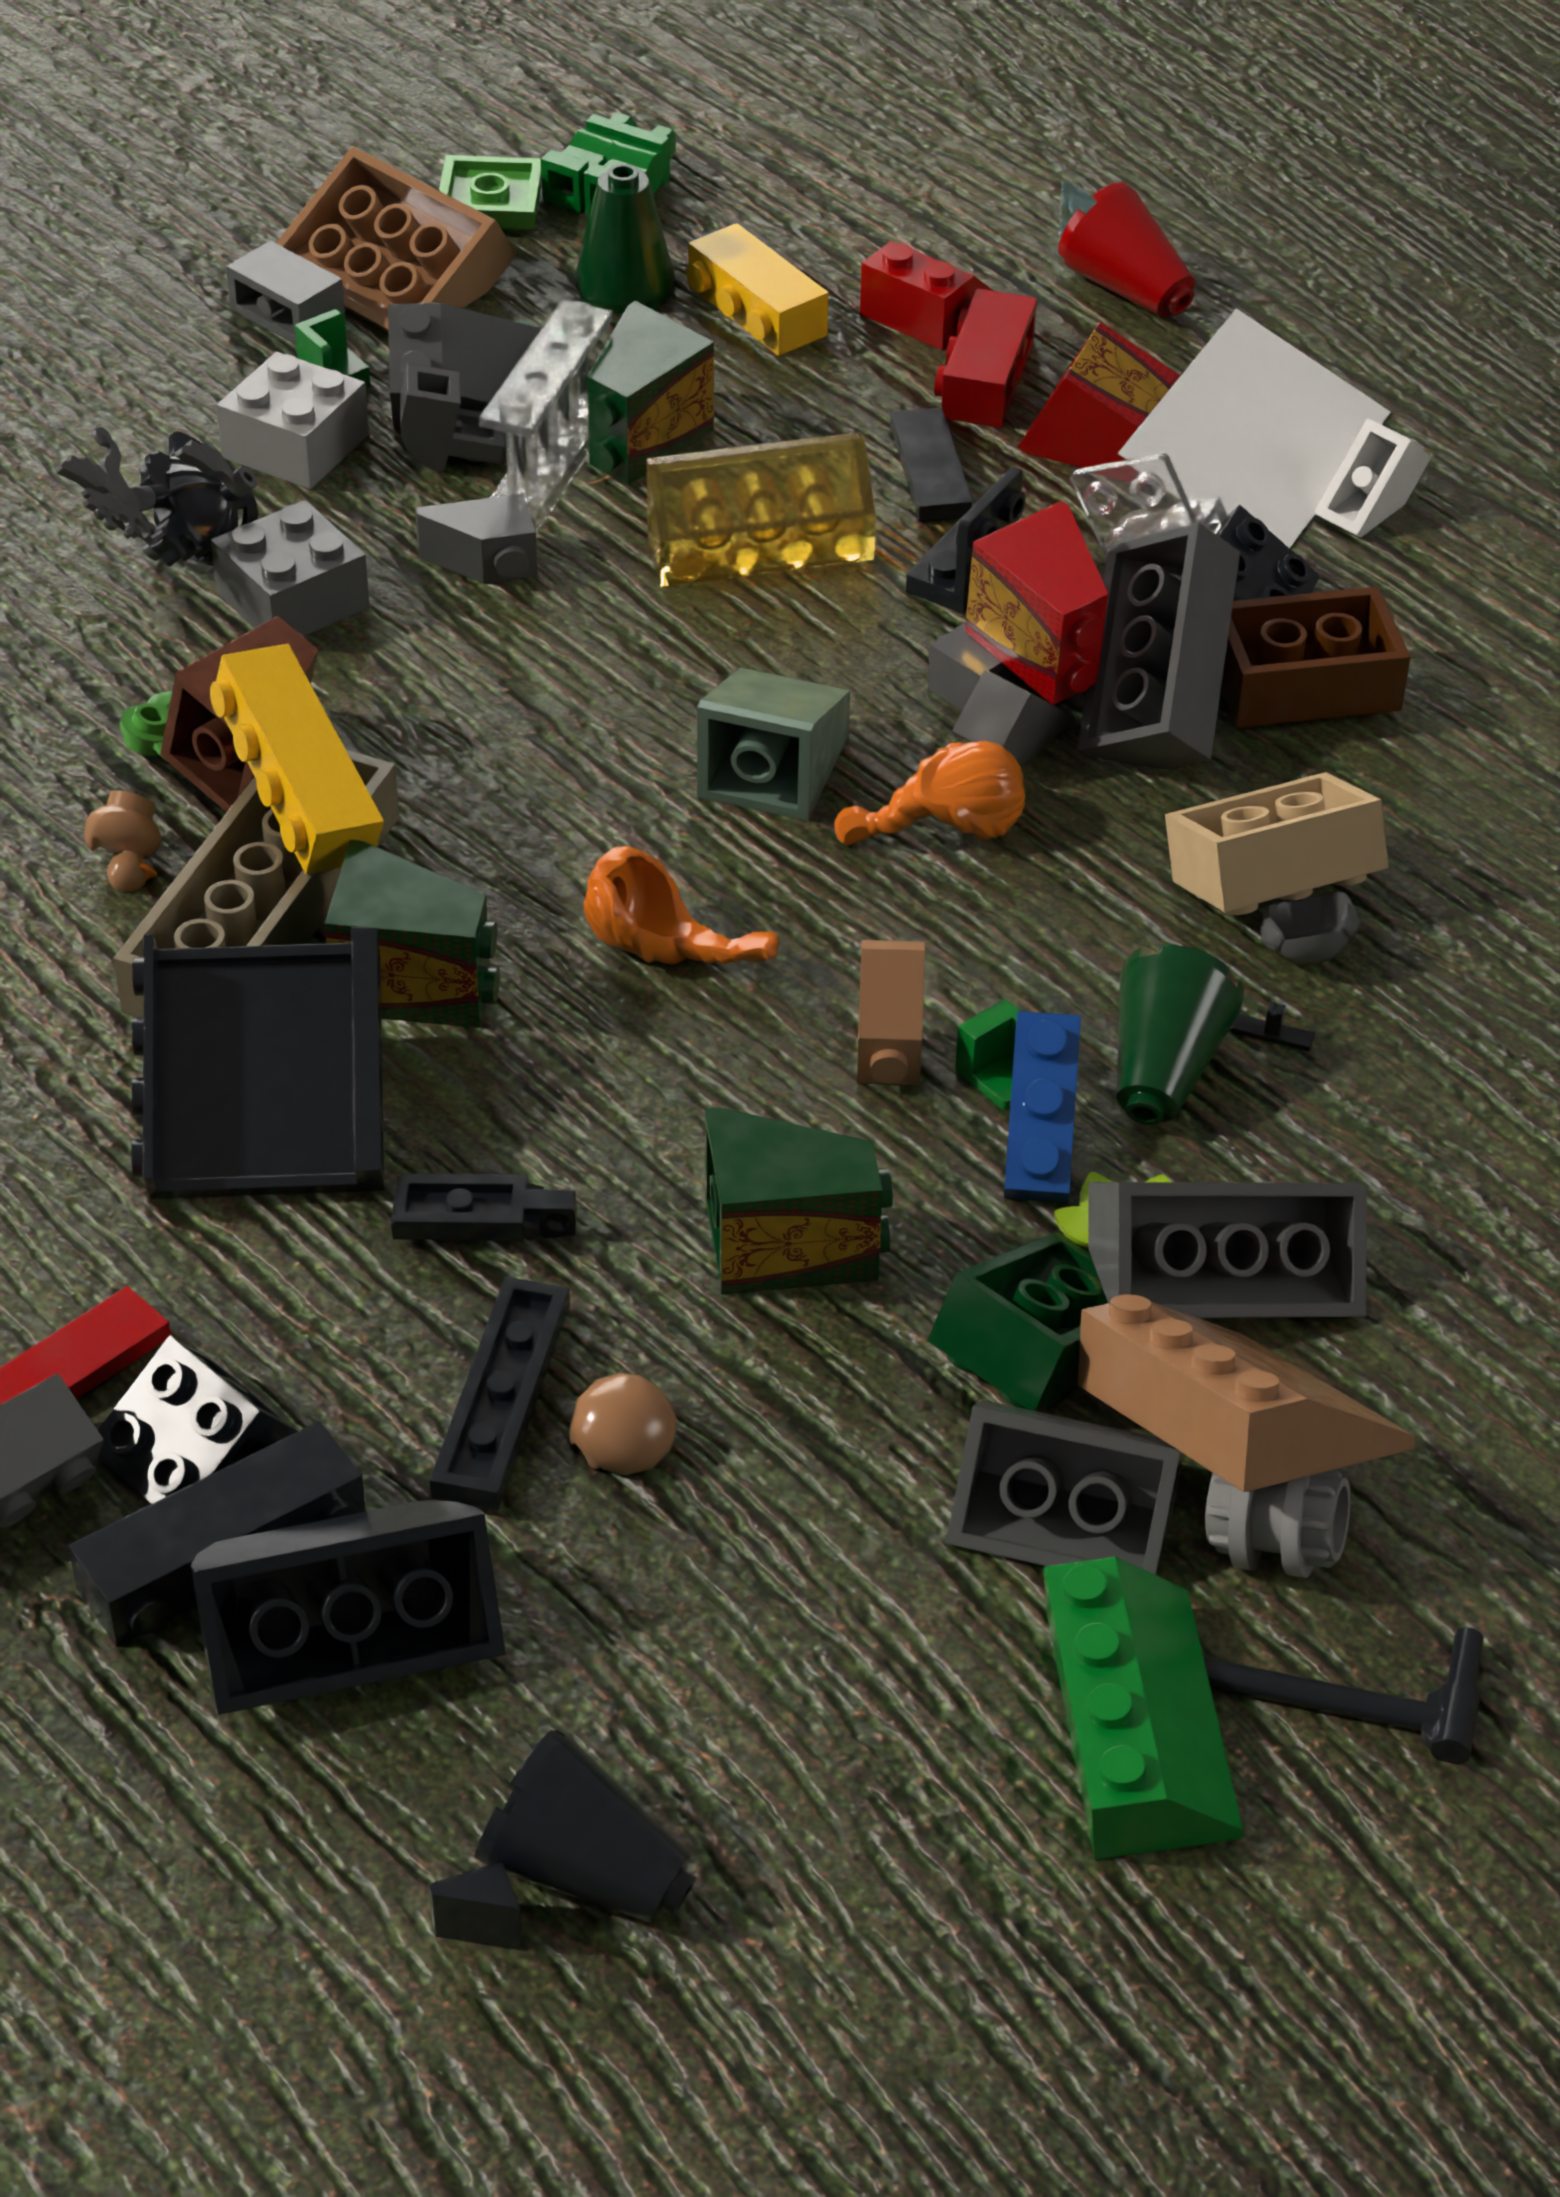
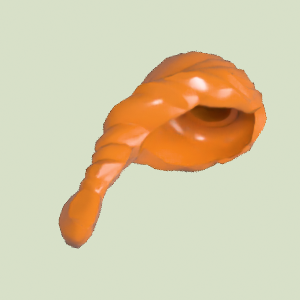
(962, 784)
(640, 911)

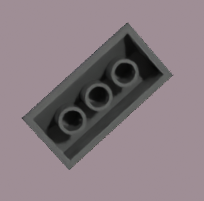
(1161, 649)
(1232, 1246)

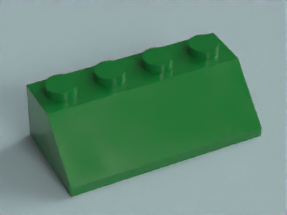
(1138, 1709)

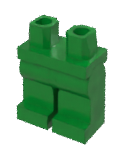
(596, 150)

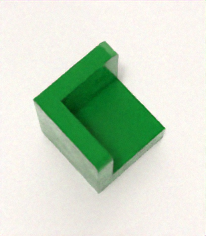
(325, 344)
(987, 1051)

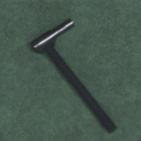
(1444, 1720)

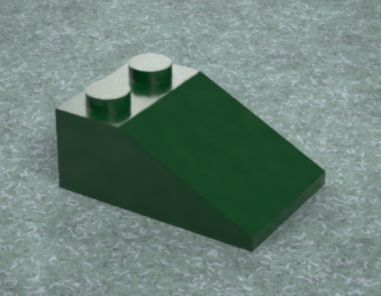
(1021, 1320)

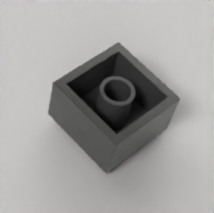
(291, 569)

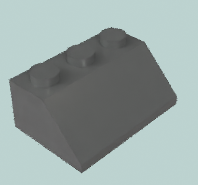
(1062, 1489)

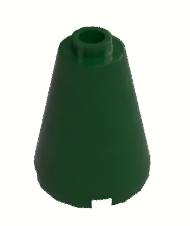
(624, 245)
(1170, 1026)

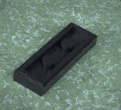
(930, 464)

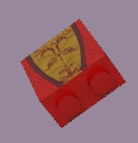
(1098, 402)
(1039, 602)

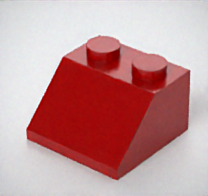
(915, 293)

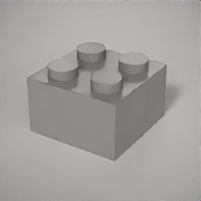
(293, 419)

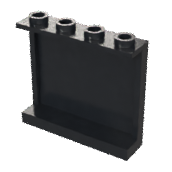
(259, 1069)

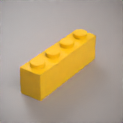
(294, 756)

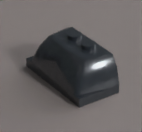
(346, 1602)

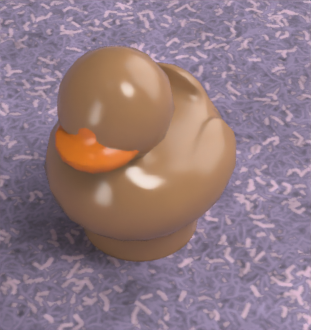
(129, 831)

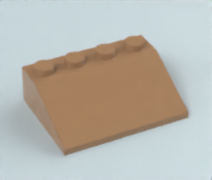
(396, 240)
(1224, 1396)

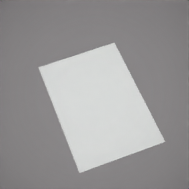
(1256, 426)

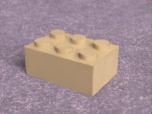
(1277, 842)

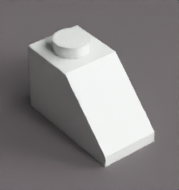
(1372, 479)

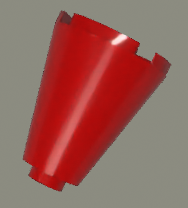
(1127, 252)

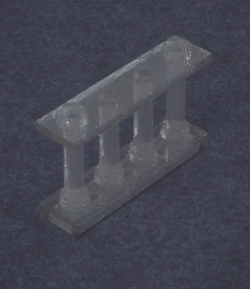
(547, 408)

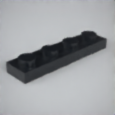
(500, 1393)

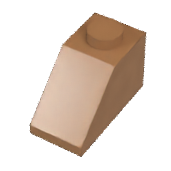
(890, 1012)

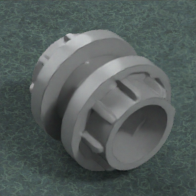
(1296, 1518)

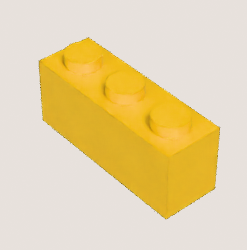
(757, 289)

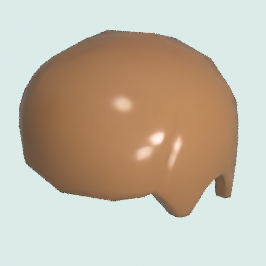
(623, 1424)

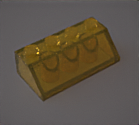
(760, 509)

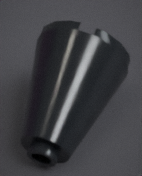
(585, 1836)

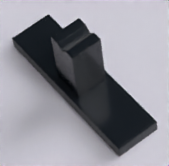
(1273, 1029)

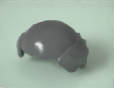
(1310, 929)

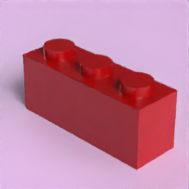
(986, 357)

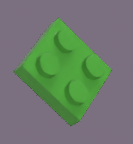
(496, 186)

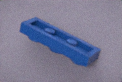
(1042, 1107)

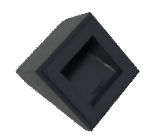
(477, 1908)

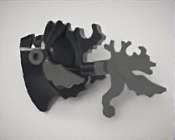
(190, 490)

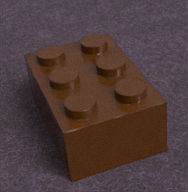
(1313, 658)

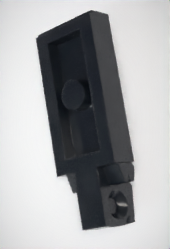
(480, 1208)

